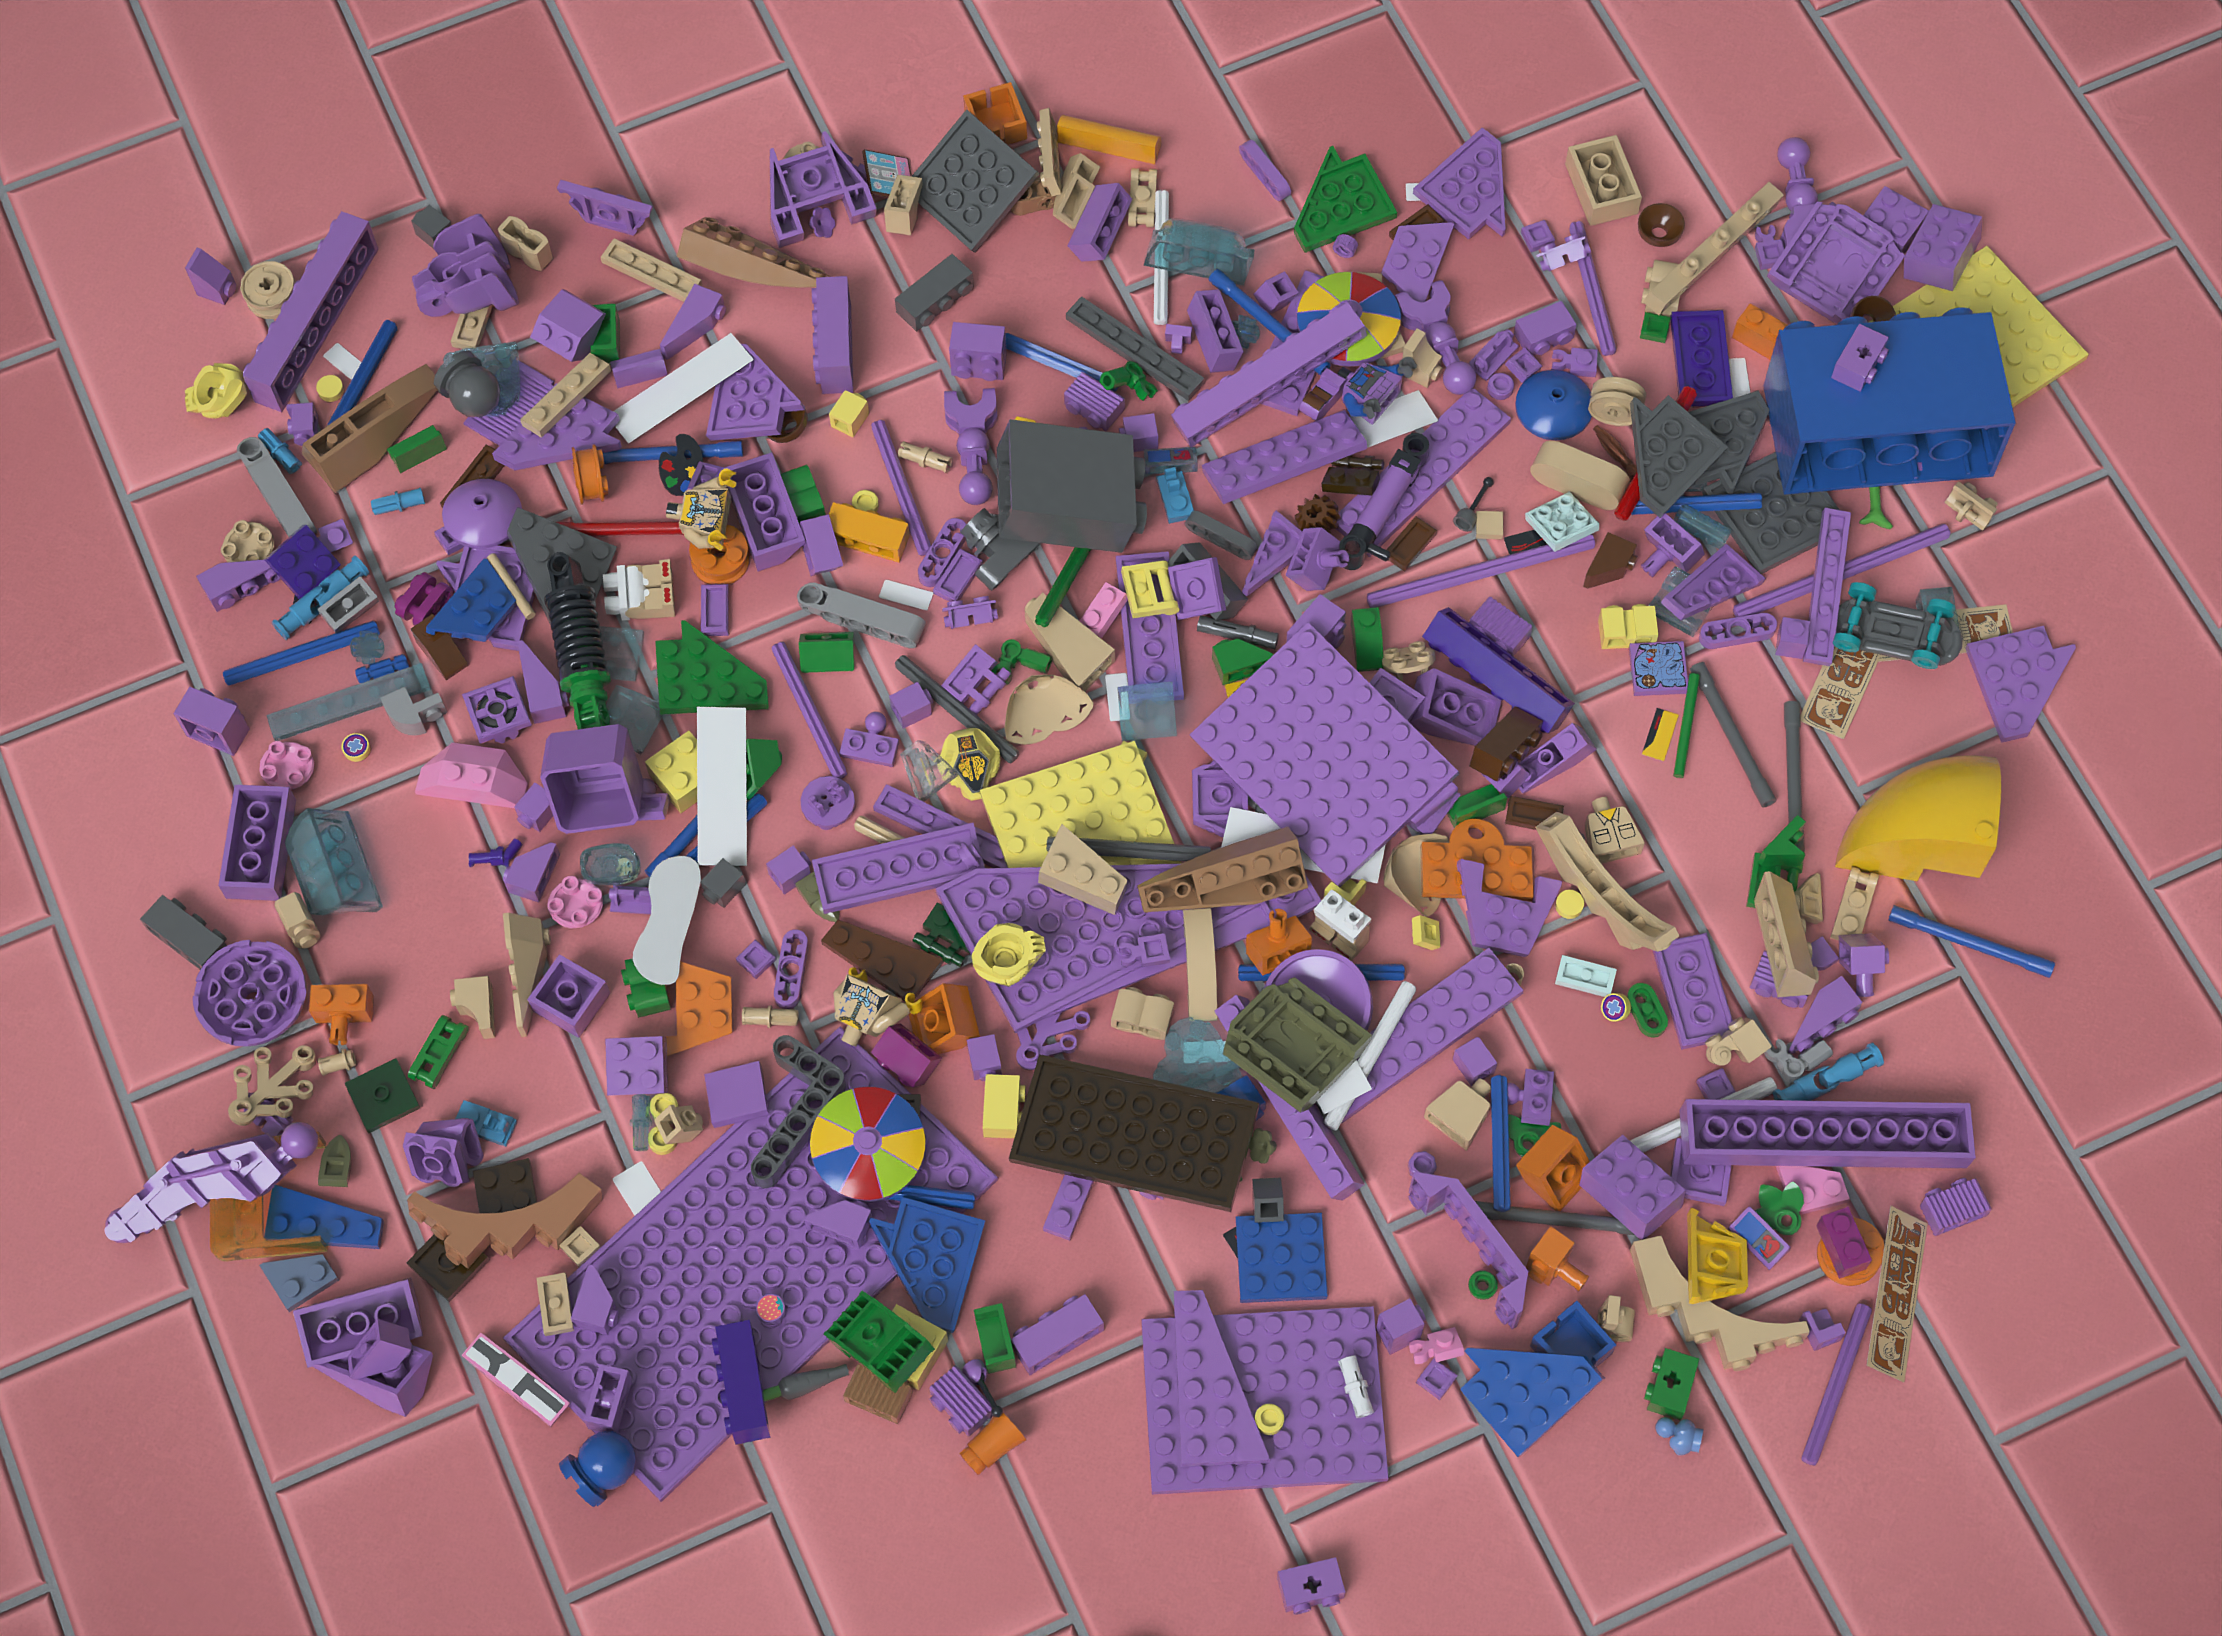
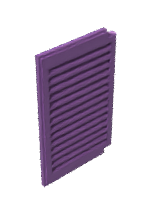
(532, 389)

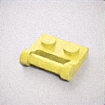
(1141, 590)

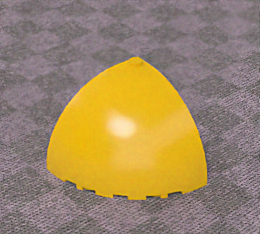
(1929, 819)

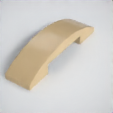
(1200, 964)

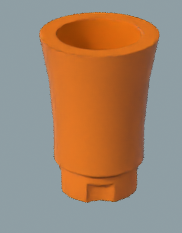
(992, 1443)

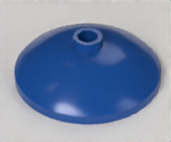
(1552, 416)

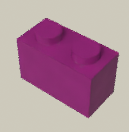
(906, 1056)
(1843, 1242)

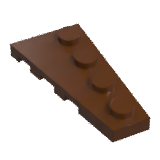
(885, 961)

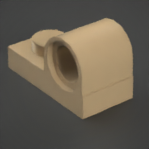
(1616, 1319)

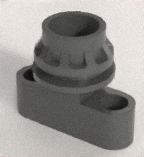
(1003, 554)

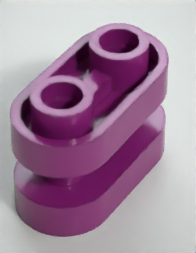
(422, 598)

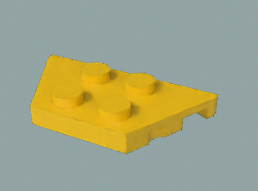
(1714, 1260)

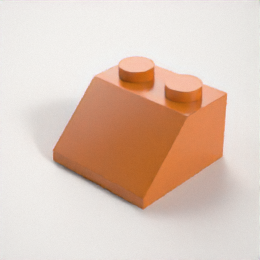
(945, 1018)
(1554, 1167)

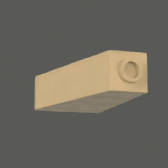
(1074, 647)

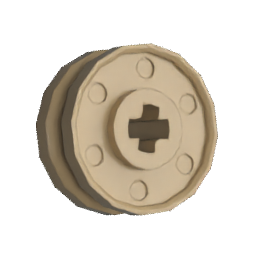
(267, 288)
(1612, 400)

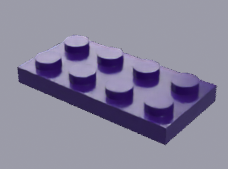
(1701, 355)

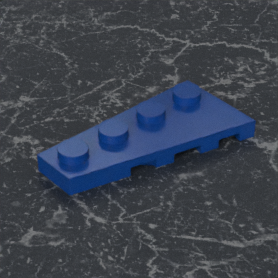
(302, 1215)

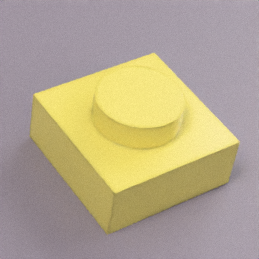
(1426, 932)

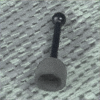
(1466, 517)

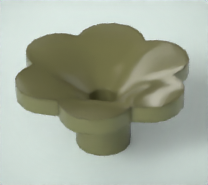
(1261, 1145)

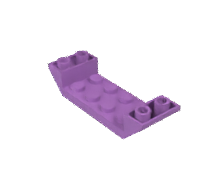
(1431, 1191)

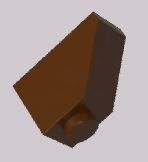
(1611, 561)
(439, 649)

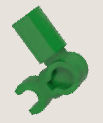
(1129, 375)
(1013, 653)

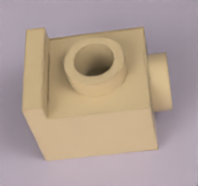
(686, 1121)

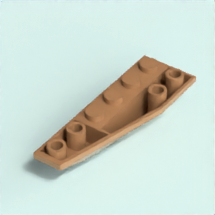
(742, 256)
(366, 431)
(1230, 875)

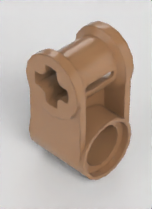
(1034, 199)

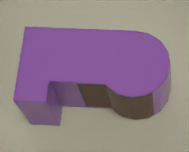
(1323, 395)

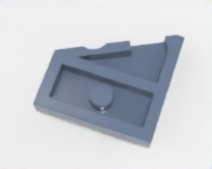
(299, 1278)

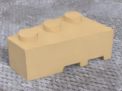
(1081, 873)

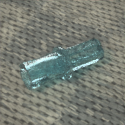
(640, 1121)

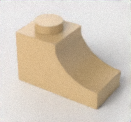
(902, 205)
(1426, 359)
(475, 999)

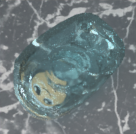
(610, 864)

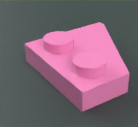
(1819, 1186)

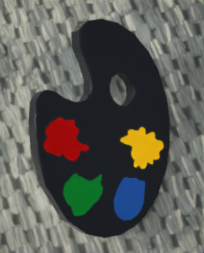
(677, 470)

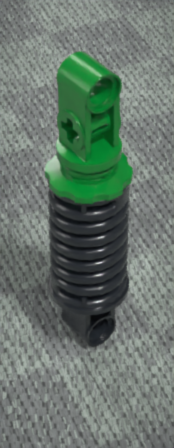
(578, 642)

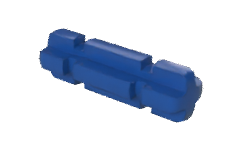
(381, 668)

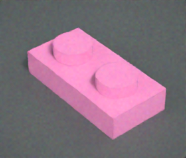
(1104, 609)

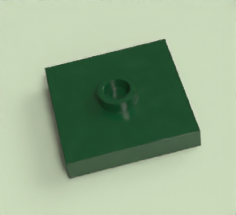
(382, 1095)

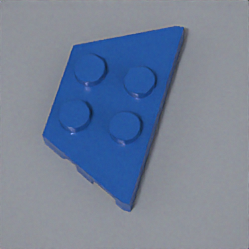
(475, 607)

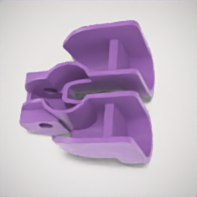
(466, 272)

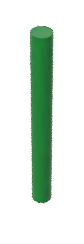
(1686, 725)

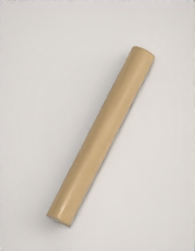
(521, 601)

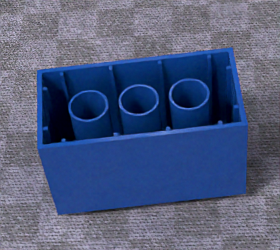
(1931, 402)

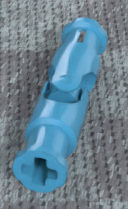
(302, 614)
(1844, 1070)

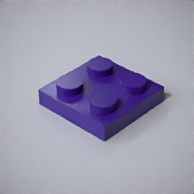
(302, 561)

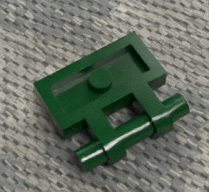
(942, 927)

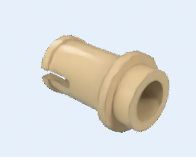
(337, 1062)

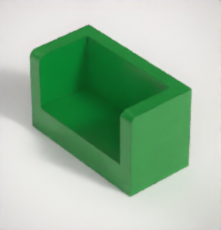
(608, 338)
(994, 1338)

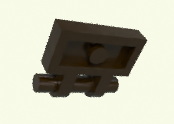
(1353, 481)

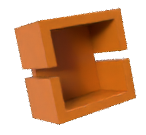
(1004, 115)

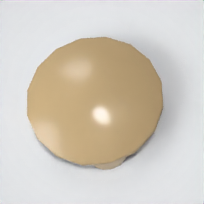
(247, 542)

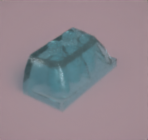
(1199, 250)
(331, 864)

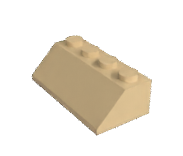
(1785, 937)

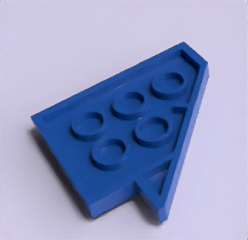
(931, 1256)
(1527, 1391)

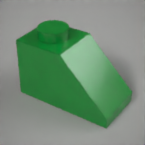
(1367, 639)
(1237, 659)
(761, 762)

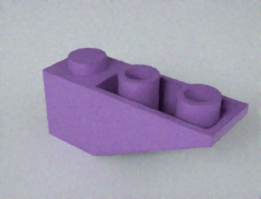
(235, 580)
(1556, 756)
(1831, 1006)

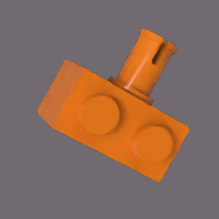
(1277, 942)
(341, 1006)
(1551, 1260)

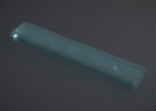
(345, 702)

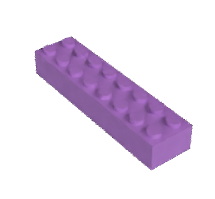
(310, 311)

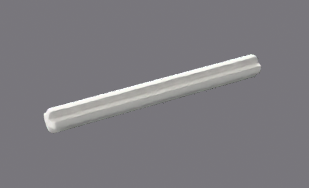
(1161, 275)
(1376, 1045)
(1673, 1129)

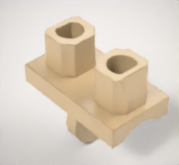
(1970, 505)

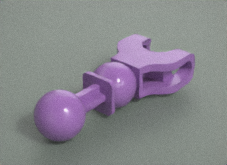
(1800, 193)
(1432, 319)
(972, 444)

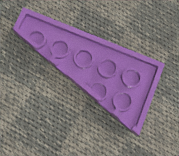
(1212, 1405)

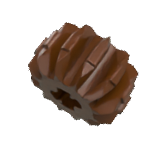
(1318, 513)

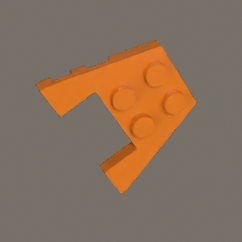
(701, 1008)

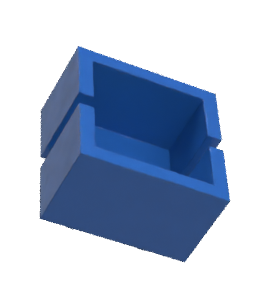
(1575, 1335)

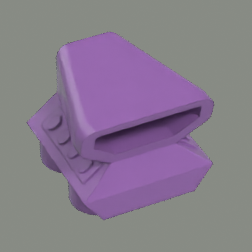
(1432, 814)
(443, 1151)

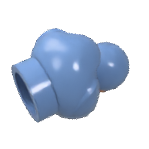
(1685, 1437)

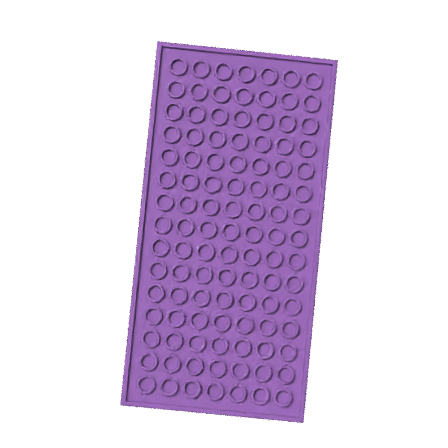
(706, 1259)

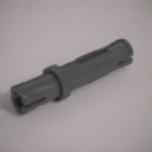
(1233, 631)

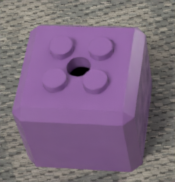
(592, 779)

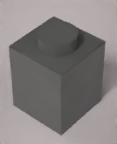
(429, 224)
(722, 883)
(1268, 1200)

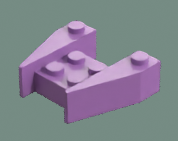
(813, 181)

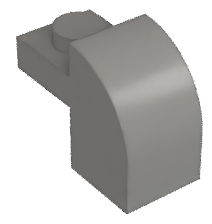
(410, 717)

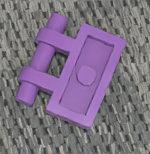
(970, 674)

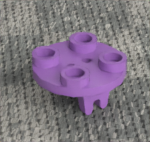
(836, 793)

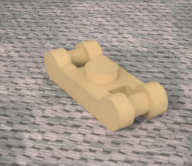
(1142, 198)

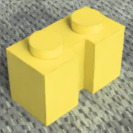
(1623, 627)
(1002, 1105)

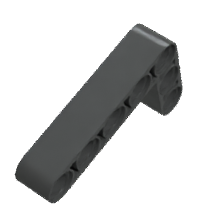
(800, 1112)

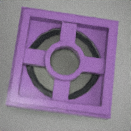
(497, 712)

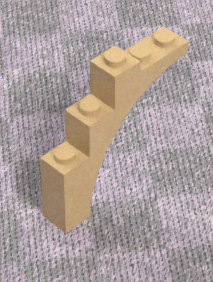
(1578, 865)
(1735, 1336)

